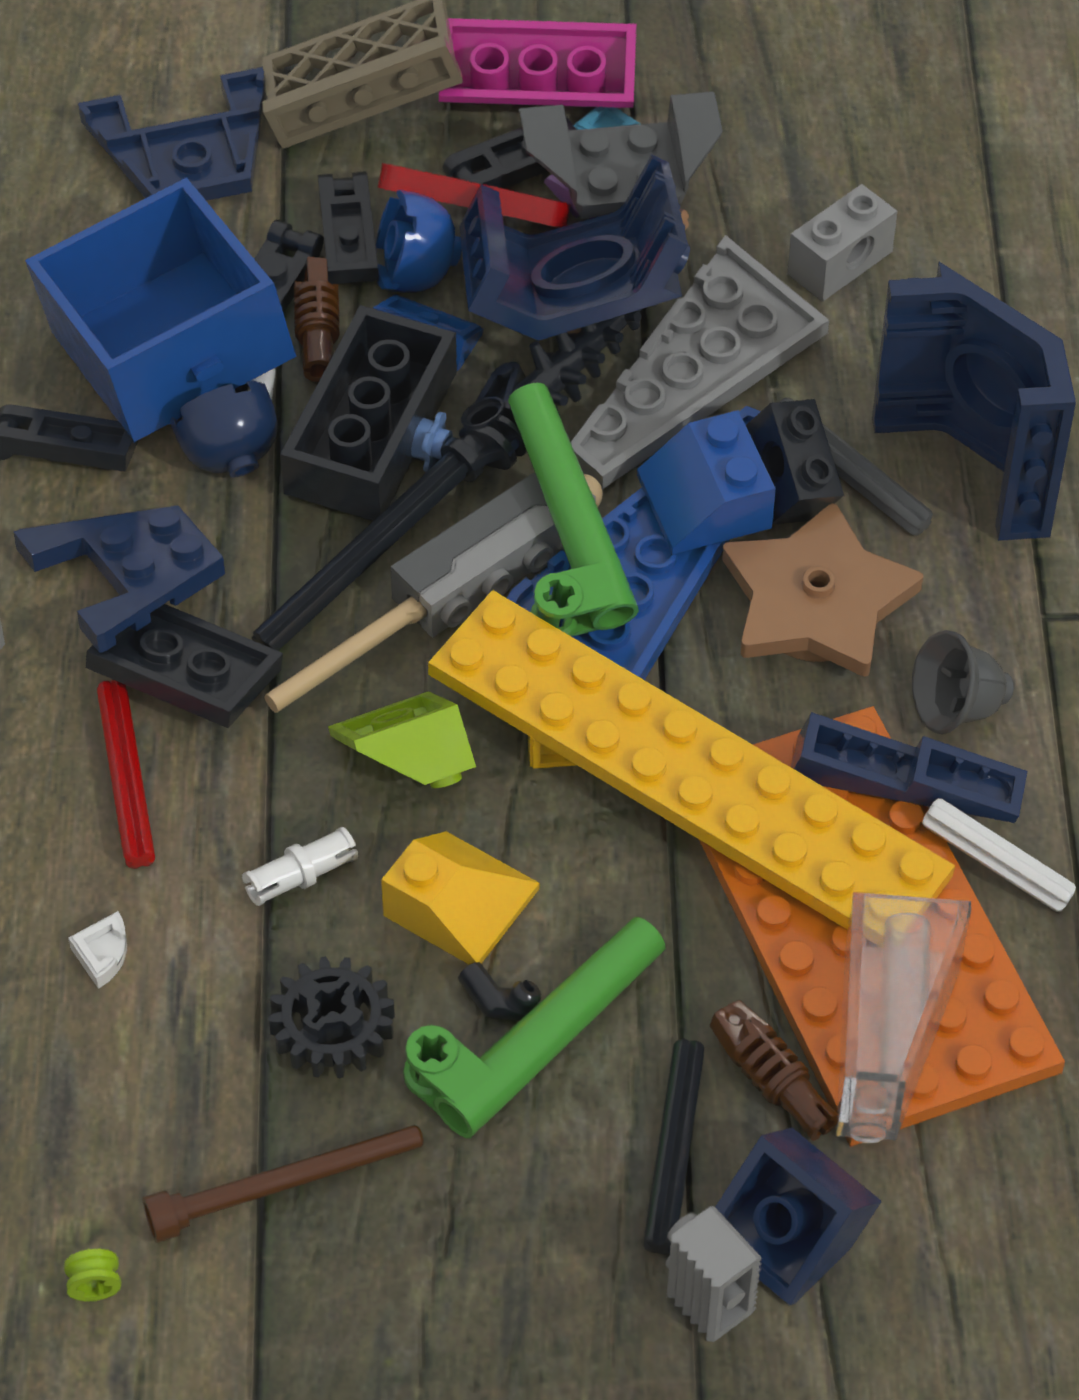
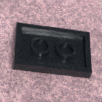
(189, 664)

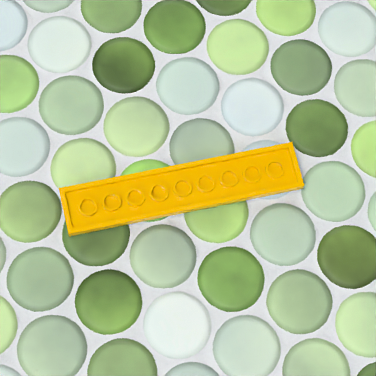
(681, 763)

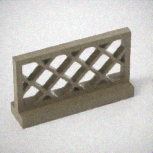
(351, 91)

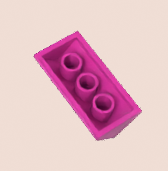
(543, 63)

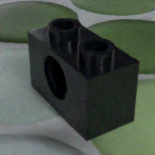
(796, 458)

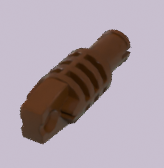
(316, 317)
(772, 1067)

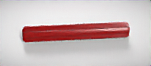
(125, 774)

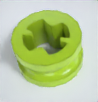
(92, 1275)

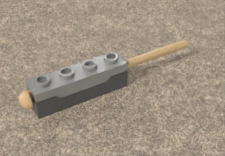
(450, 577)

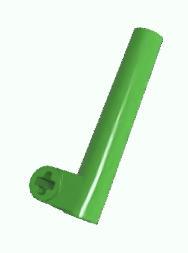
(595, 588)
(474, 1089)

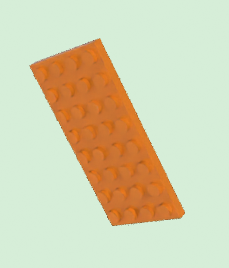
(990, 1029)

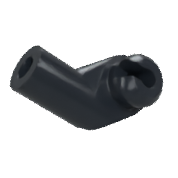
(499, 1001)

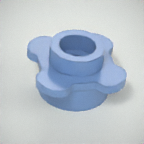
(429, 439)

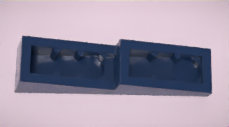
(885, 768)

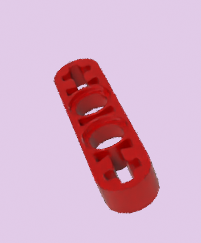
(462, 192)

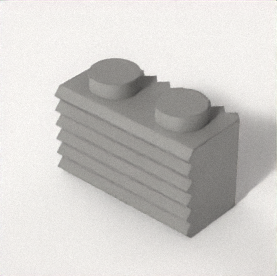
(712, 1272)

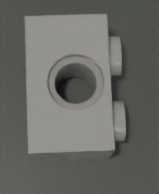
(842, 242)

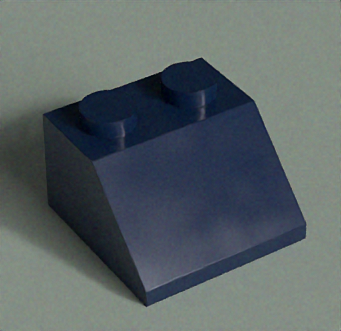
(795, 1211)

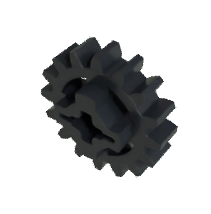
(331, 1017)

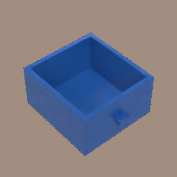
(161, 307)

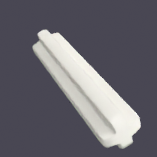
(999, 855)

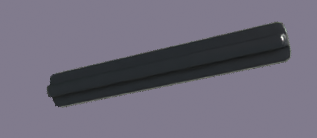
(674, 1144)

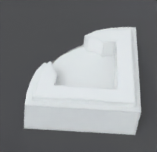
(101, 948)

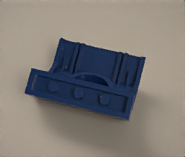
(579, 270)
(986, 378)

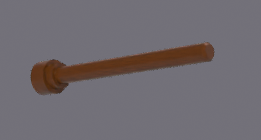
(172, 1212)

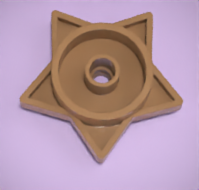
(817, 593)

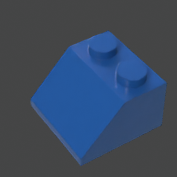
(708, 484)

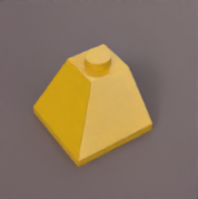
(455, 895)

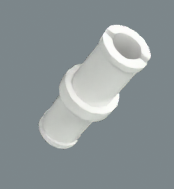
(300, 866)

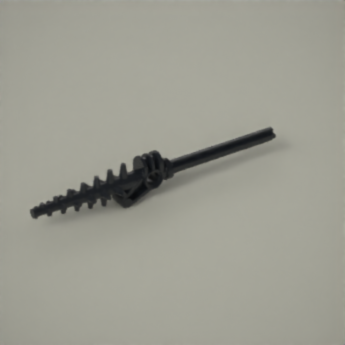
(486, 439)

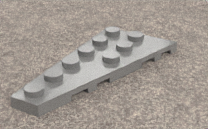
(703, 353)

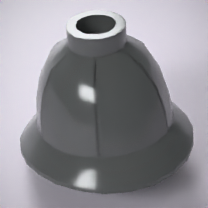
(956, 683)

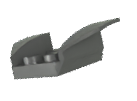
(607, 161)

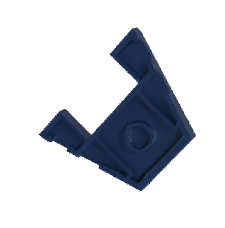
(210, 150)
(142, 554)

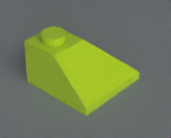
(413, 736)

